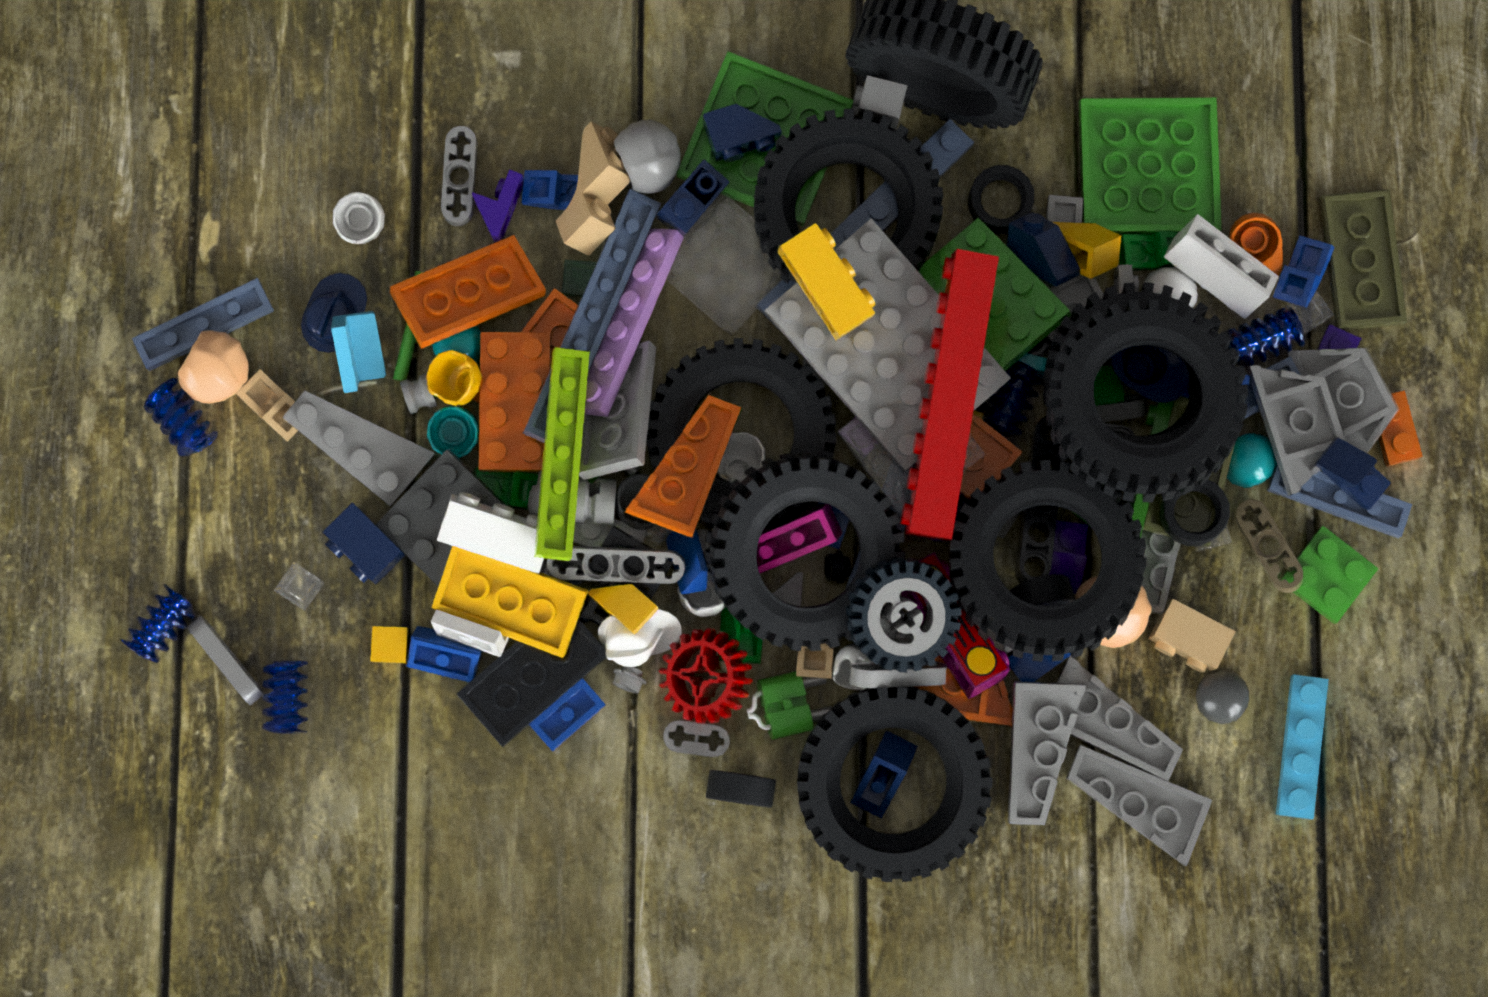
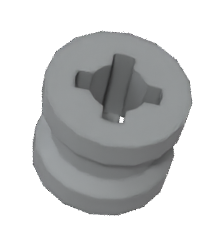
(417, 394)

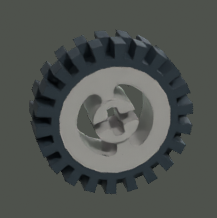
(922, 642)

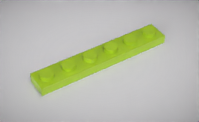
(562, 454)

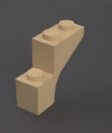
(600, 180)

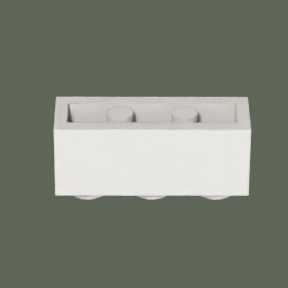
(1221, 266)
(490, 531)

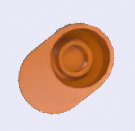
(1260, 238)

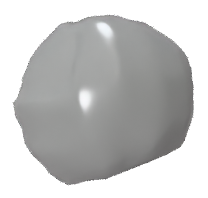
(649, 155)

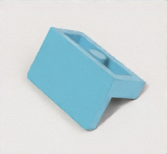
(357, 349)

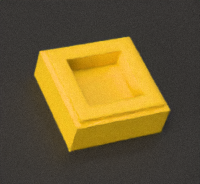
(389, 644)

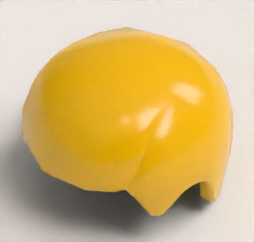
(453, 377)

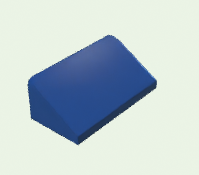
(696, 569)
(442, 656)

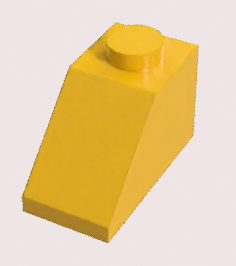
(1092, 246)

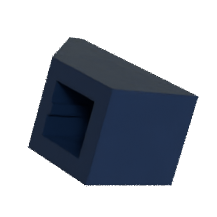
(737, 131)
(692, 198)

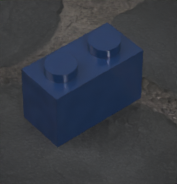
(363, 544)

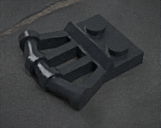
(633, 565)

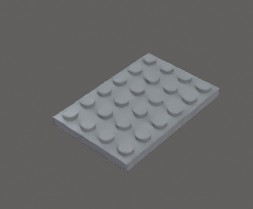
(884, 360)

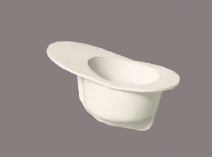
(636, 649)

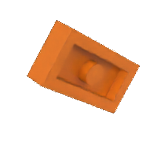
(1399, 439)

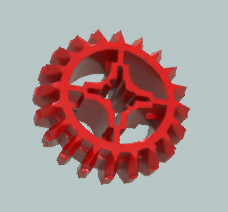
(706, 661)

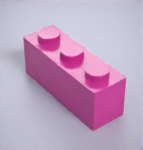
(797, 537)

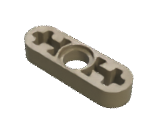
(1274, 572)

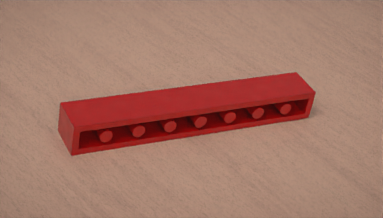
(950, 395)

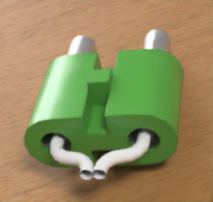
(786, 705)

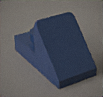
(1353, 472)

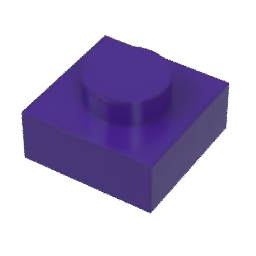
(1338, 339)

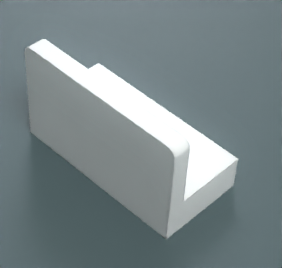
(469, 633)

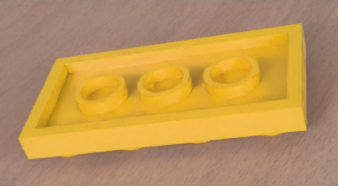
(510, 600)

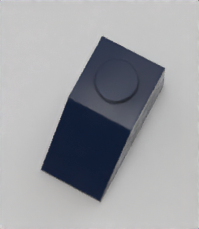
(1042, 248)
(884, 774)

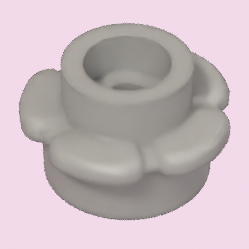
(629, 679)

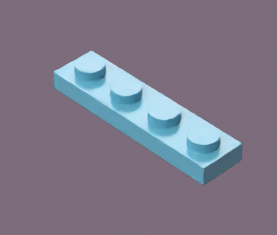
(1302, 747)

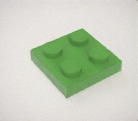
(1331, 574)

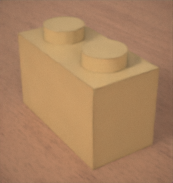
(1191, 636)

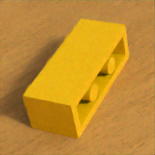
(827, 280)

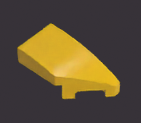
(625, 604)

